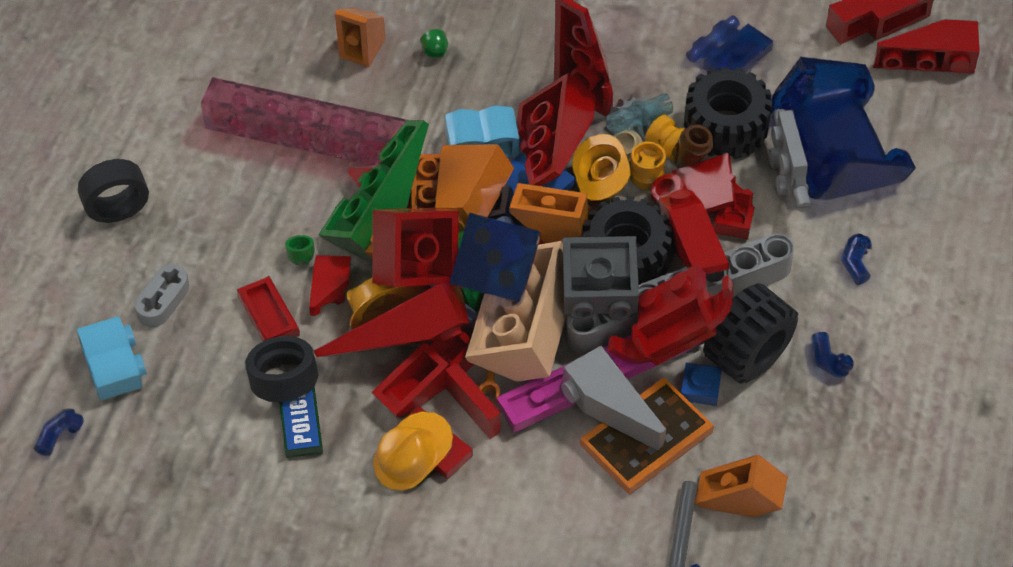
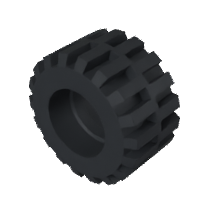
(730, 92)
(636, 219)
(752, 333)

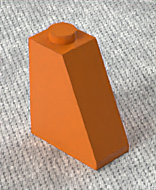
(471, 179)

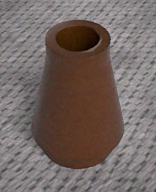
(694, 145)

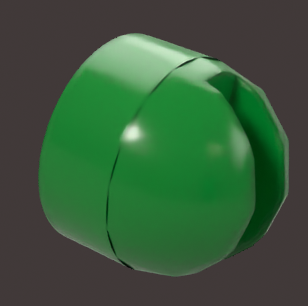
(434, 43)
(300, 249)

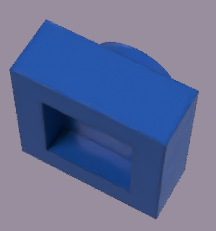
(701, 383)

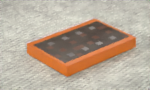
(634, 462)

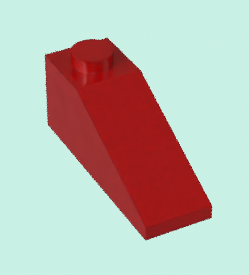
(693, 232)

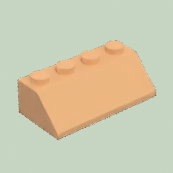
(523, 336)

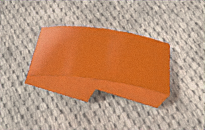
(425, 181)

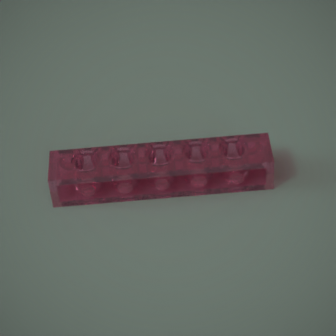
(297, 121)

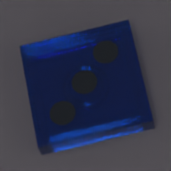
(495, 258)

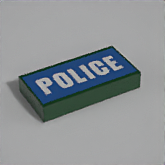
(301, 426)

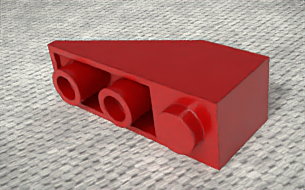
(934, 47)

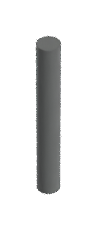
(683, 524)

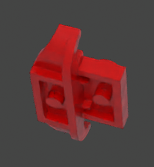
(674, 318)

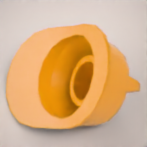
(601, 167)
(374, 299)
(412, 450)

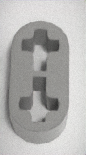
(157, 292)

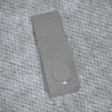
(609, 397)

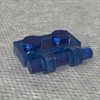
(741, 49)

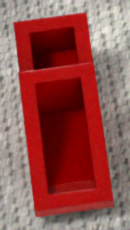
(877, 17)
(422, 375)

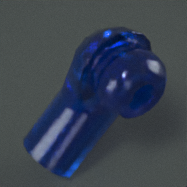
(852, 257)
(825, 359)
(54, 427)

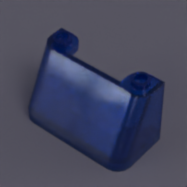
(835, 130)

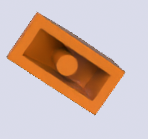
(359, 35)
(550, 211)
(742, 487)

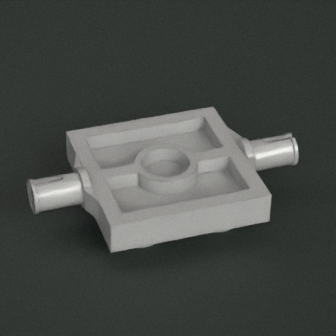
(789, 161)

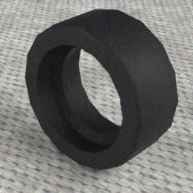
(107, 175)
(286, 385)

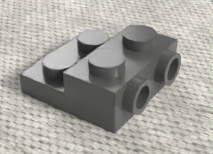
(600, 276)

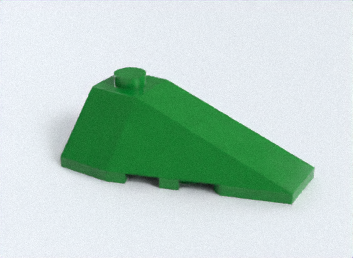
(381, 188)

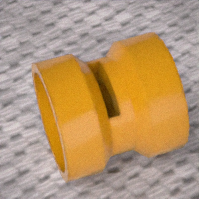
(666, 134)
(647, 164)

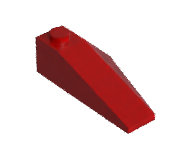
(581, 53)
(553, 126)
(423, 318)

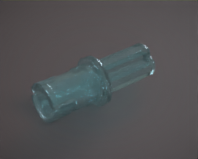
(639, 113)

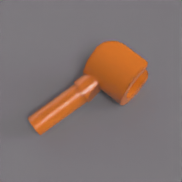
(489, 384)

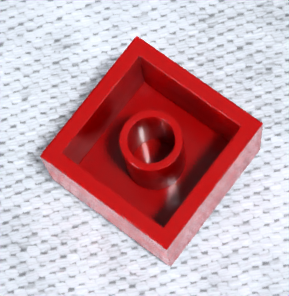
(414, 246)

